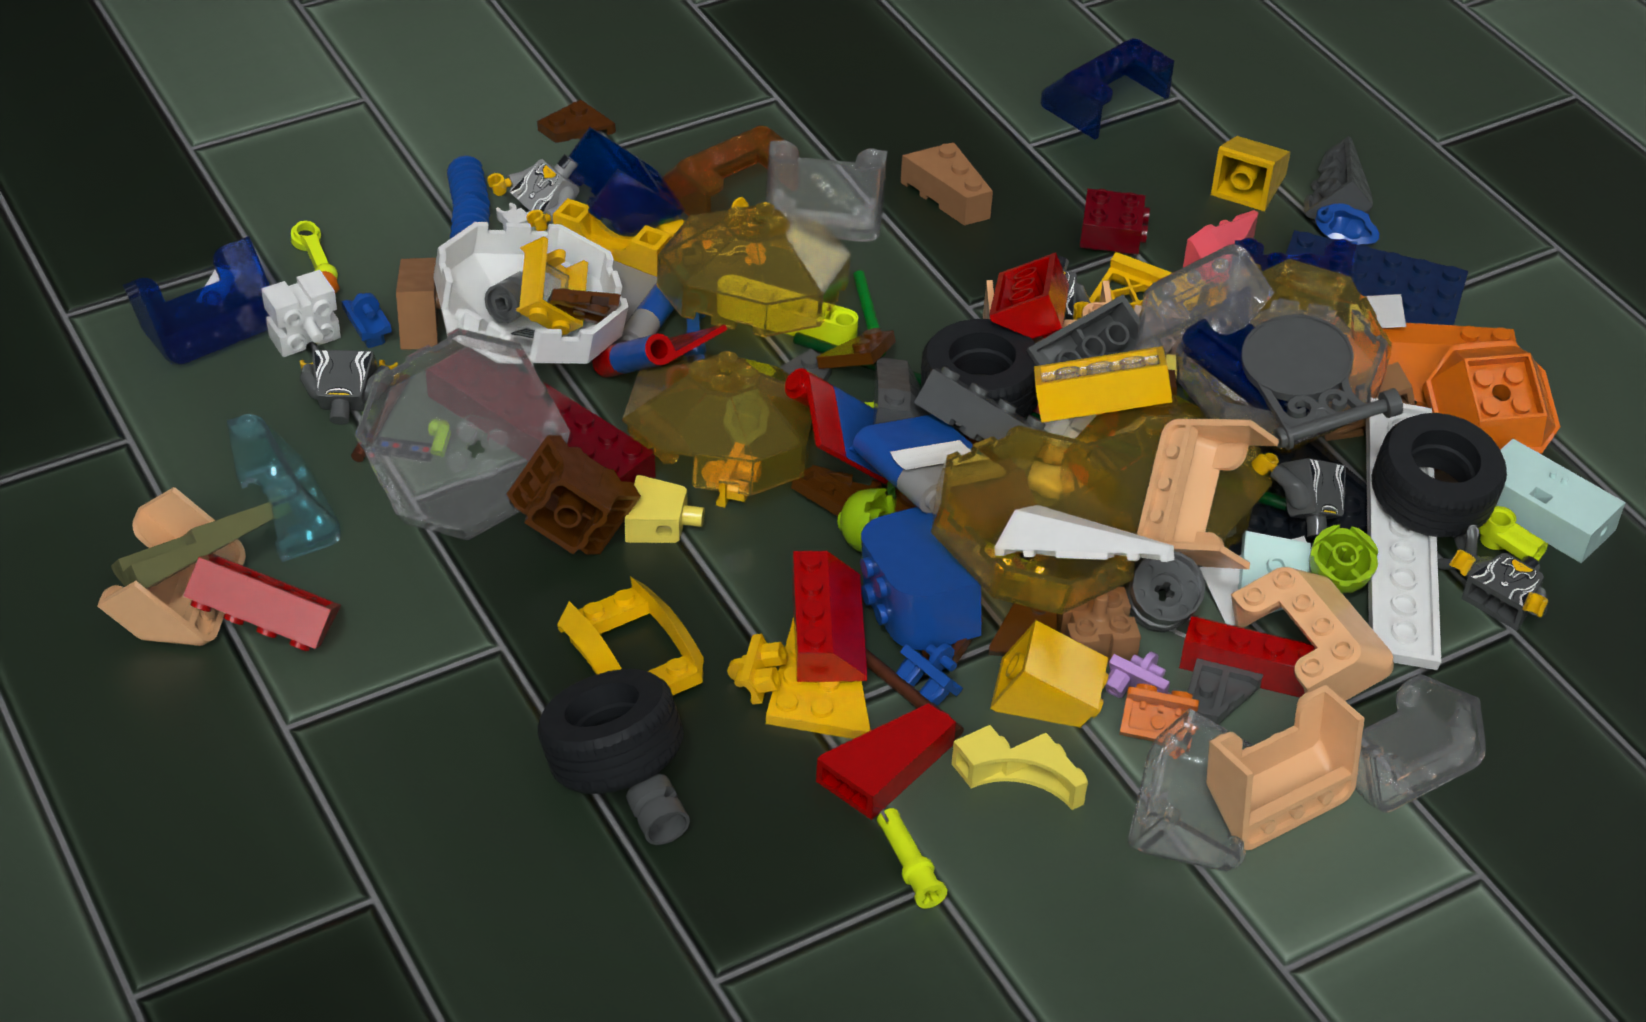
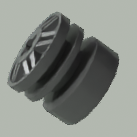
(1183, 588)

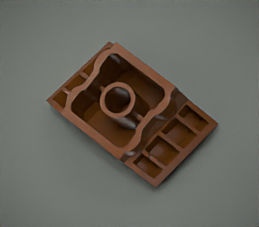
(572, 497)

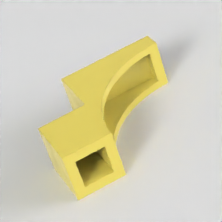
(1041, 762)

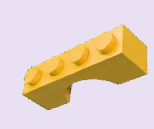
(634, 251)

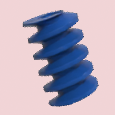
(467, 176)
(466, 211)

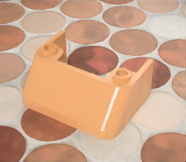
(1186, 480)

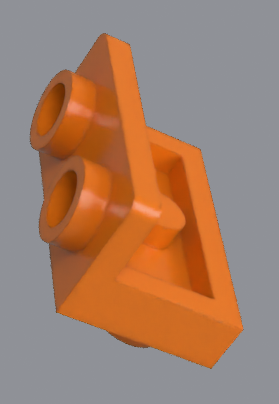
(1151, 712)

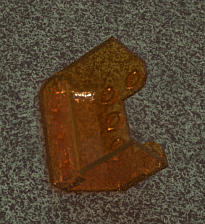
(703, 173)

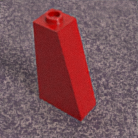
(887, 759)

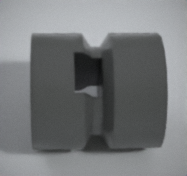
(504, 298)
(658, 810)

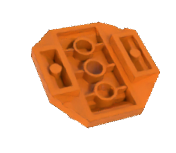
(1475, 372)

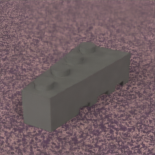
(970, 407)

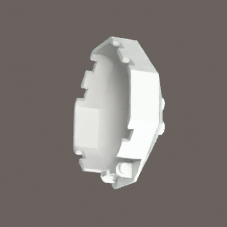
(484, 257)

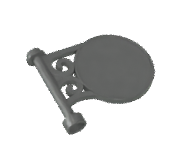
(1306, 362)

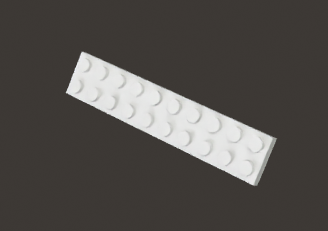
(1405, 585)

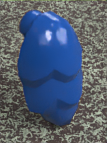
(1347, 223)

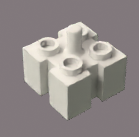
(301, 313)

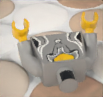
(539, 188)

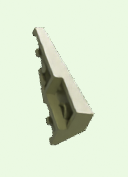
(167, 559)

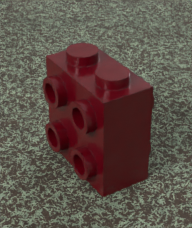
(1114, 221)

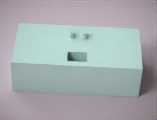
(1557, 502)

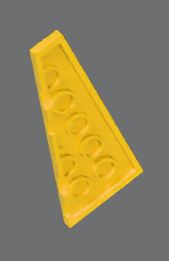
(817, 707)

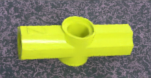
(1504, 533)

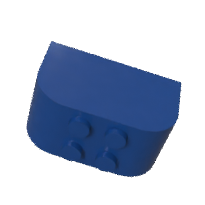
(917, 582)

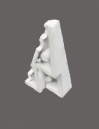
(1062, 535)

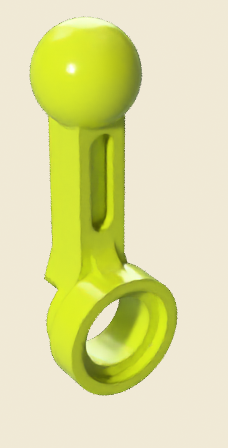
(312, 245)

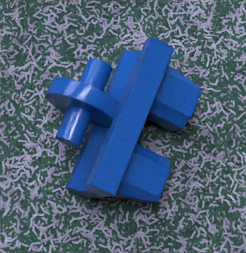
(367, 319)
(939, 683)

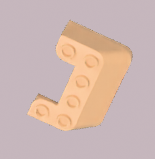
(162, 611)
(1347, 649)
(1289, 774)

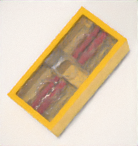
(1102, 384)

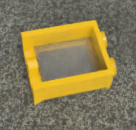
(540, 276)

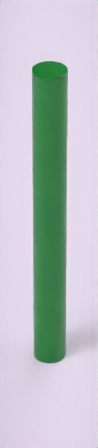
(866, 300)

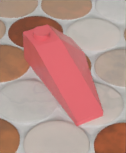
(1214, 238)

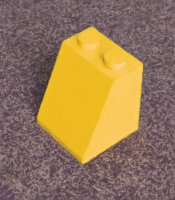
(1249, 172)
(1050, 678)

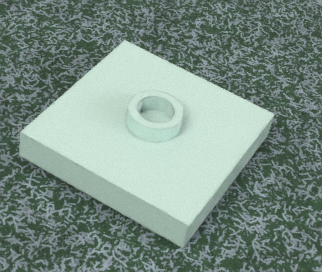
(1270, 553)

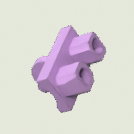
(1133, 672)

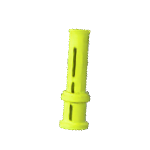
(916, 869)

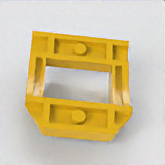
(626, 605)

